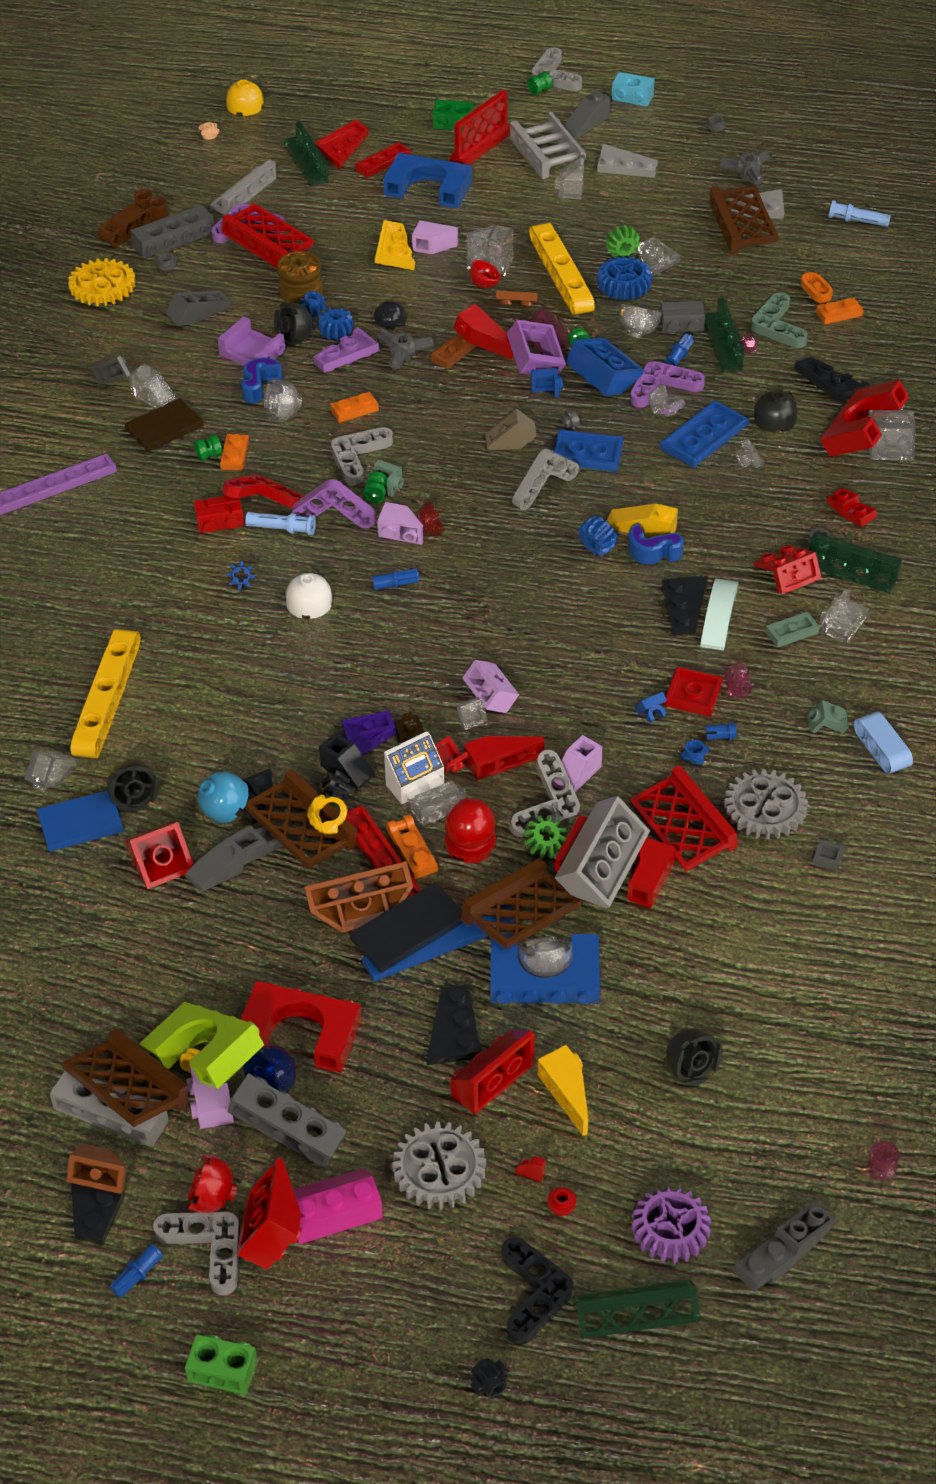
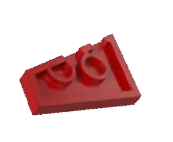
(342, 143)

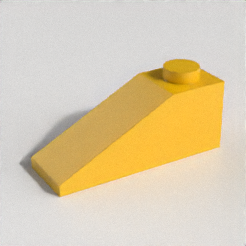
(652, 518)
(564, 1079)

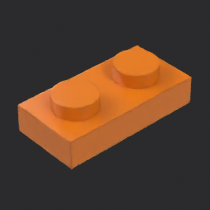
(839, 310)
(354, 407)
(234, 452)

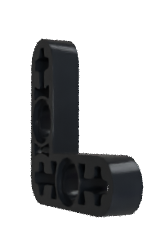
(543, 1283)

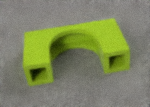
(230, 1045)

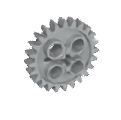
(778, 815)
(413, 1171)

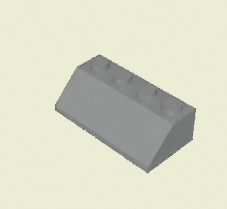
(603, 852)

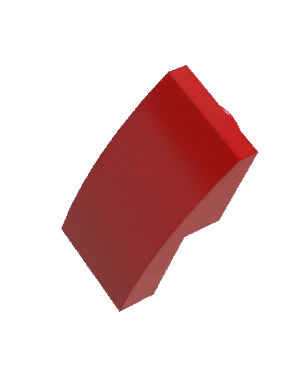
(849, 507)

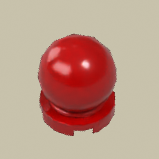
(470, 830)

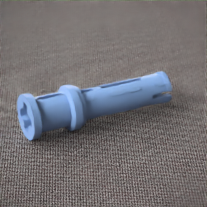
(850, 213)
(291, 523)

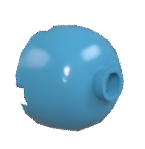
(222, 796)

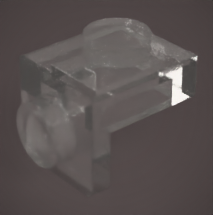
(664, 404)

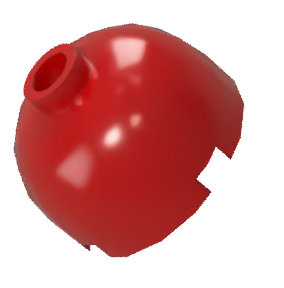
(211, 1186)

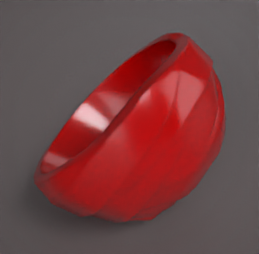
(484, 274)

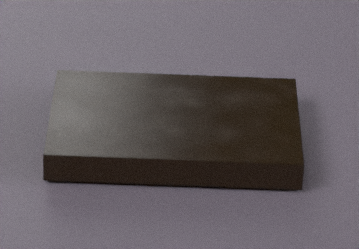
(164, 424)

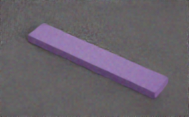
(56, 483)

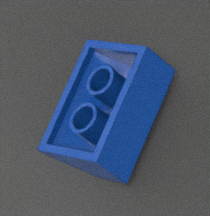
(603, 365)

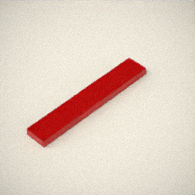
(373, 842)

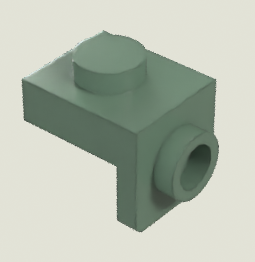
(394, 476)
(828, 715)

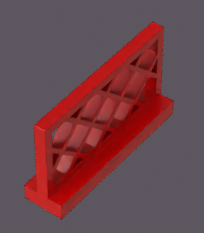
(486, 137)
(261, 243)
(697, 803)

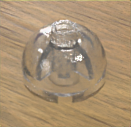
(638, 320)
(281, 400)
(545, 956)

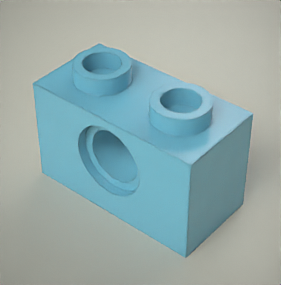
(633, 89)

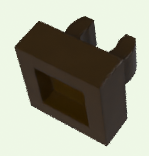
(408, 727)

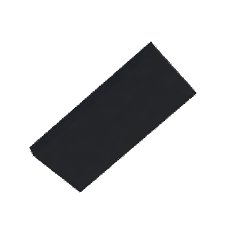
(407, 927)

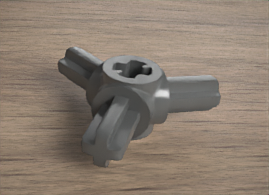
(747, 165)
(403, 346)

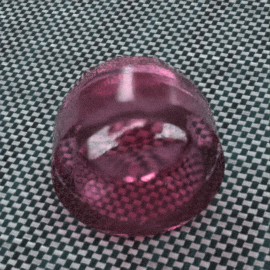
(749, 343)

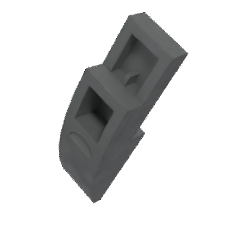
(230, 857)
(785, 1248)

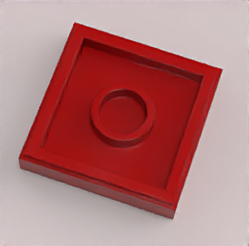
(693, 691)

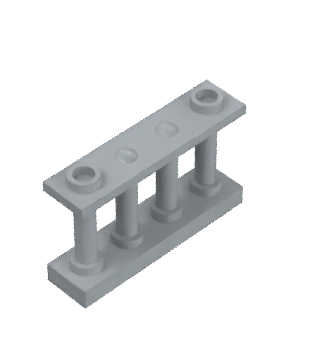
(537, 156)

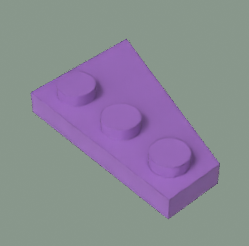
(349, 350)

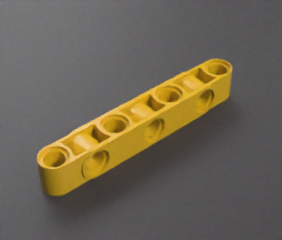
(561, 269)
(105, 694)

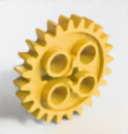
(101, 282)

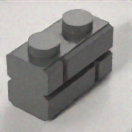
(682, 316)

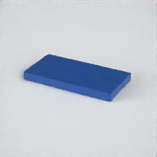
(704, 433)

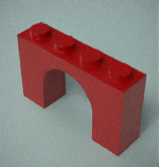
(852, 427)
(653, 866)
(338, 1018)

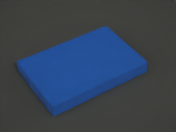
(590, 449)
(79, 820)

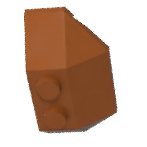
(360, 897)

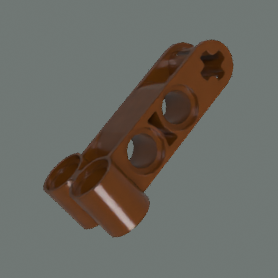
(139, 213)

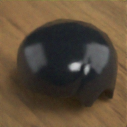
(390, 314)

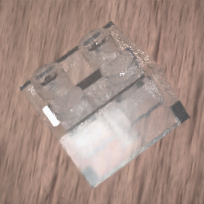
(492, 245)
(897, 435)

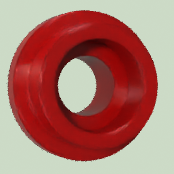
(561, 1208)

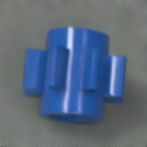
(313, 303)
(245, 571)

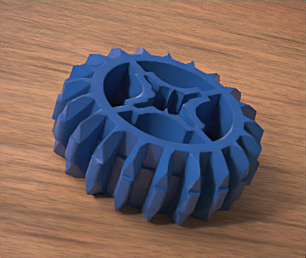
(624, 278)

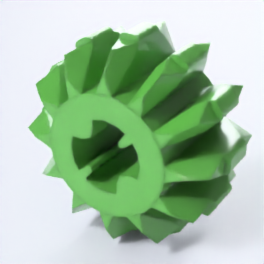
(622, 241)
(535, 836)

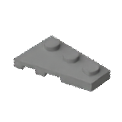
(772, 201)

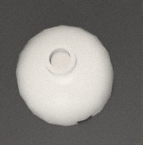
(308, 596)

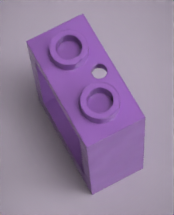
(549, 343)

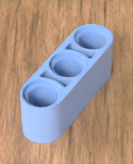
(883, 742)

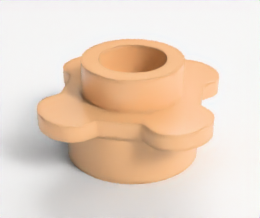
(209, 130)

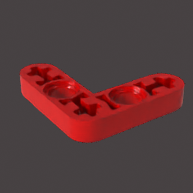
(257, 484)

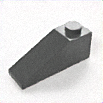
(588, 114)
(192, 307)
(110, 369)

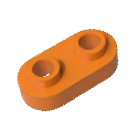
(816, 287)

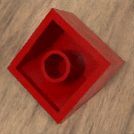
(159, 854)

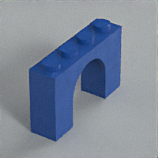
(407, 169)
(575, 985)

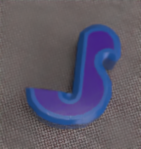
(256, 371)
(655, 548)

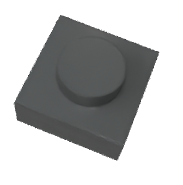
(828, 855)

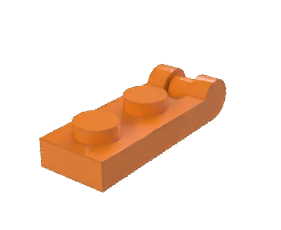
(412, 847)

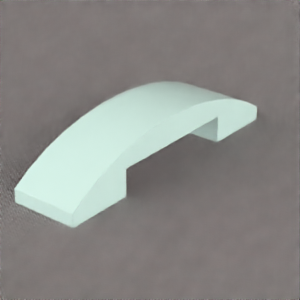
(719, 614)

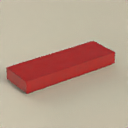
(380, 160)

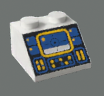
(413, 767)

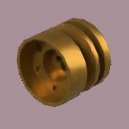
(298, 275)

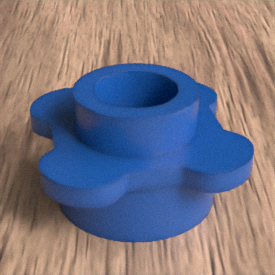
(694, 752)

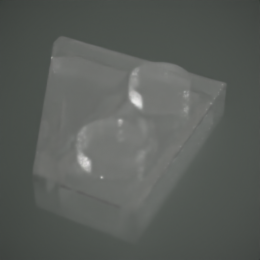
(657, 255)

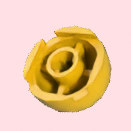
(244, 98)

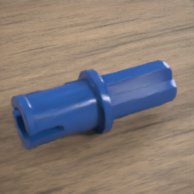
(679, 350)
(396, 579)
(136, 1270)

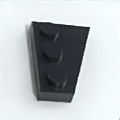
(832, 383)
(683, 602)
(454, 1028)

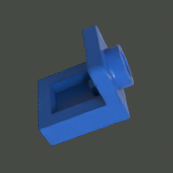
(546, 381)

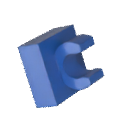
(652, 704)

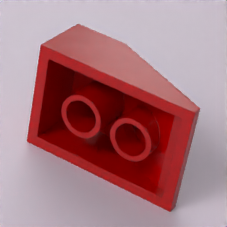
(269, 1218)

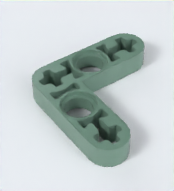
(766, 323)

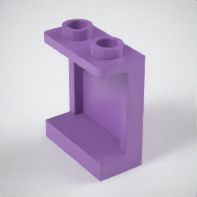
(244, 344)

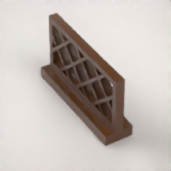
(727, 220)
(302, 797)
(507, 893)
(141, 1069)

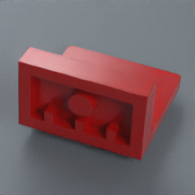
(791, 567)

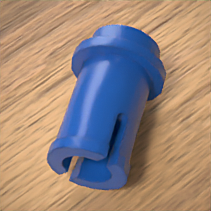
(723, 731)

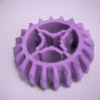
(667, 1237)

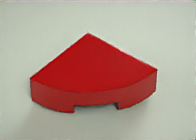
(532, 1168)

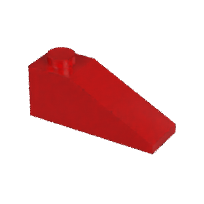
(482, 331)
(500, 753)

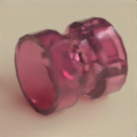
(738, 680)
(883, 1161)

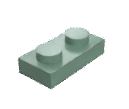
(792, 629)

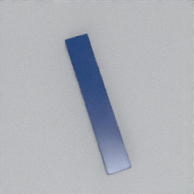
(448, 942)

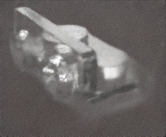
(843, 617)
(435, 802)

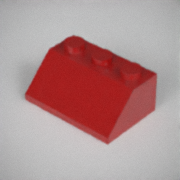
(494, 1070)

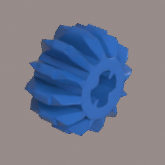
(335, 323)
(597, 535)

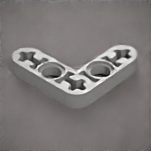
(561, 79)
(382, 439)
(539, 474)
(553, 806)
(211, 1234)

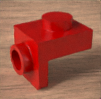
(450, 755)

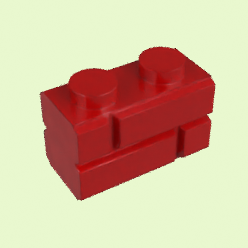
(218, 514)

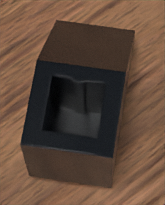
(343, 755)

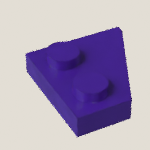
(369, 730)

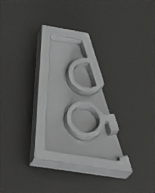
(623, 162)

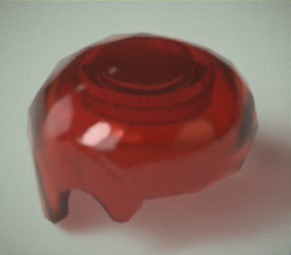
(430, 519)

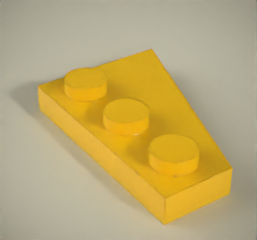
(393, 247)

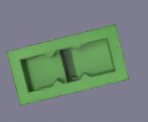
(218, 1371)

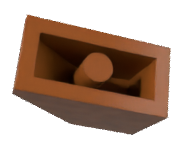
(96, 1168)

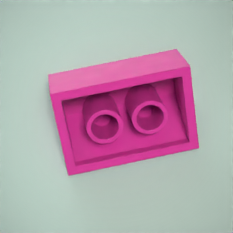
(337, 1204)

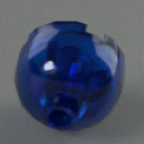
(273, 1066)

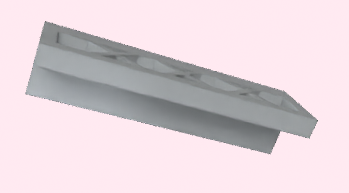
(245, 188)

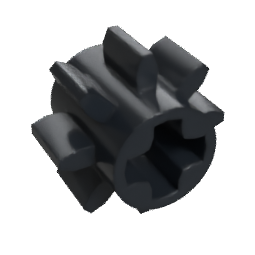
(335, 785)
(489, 1378)

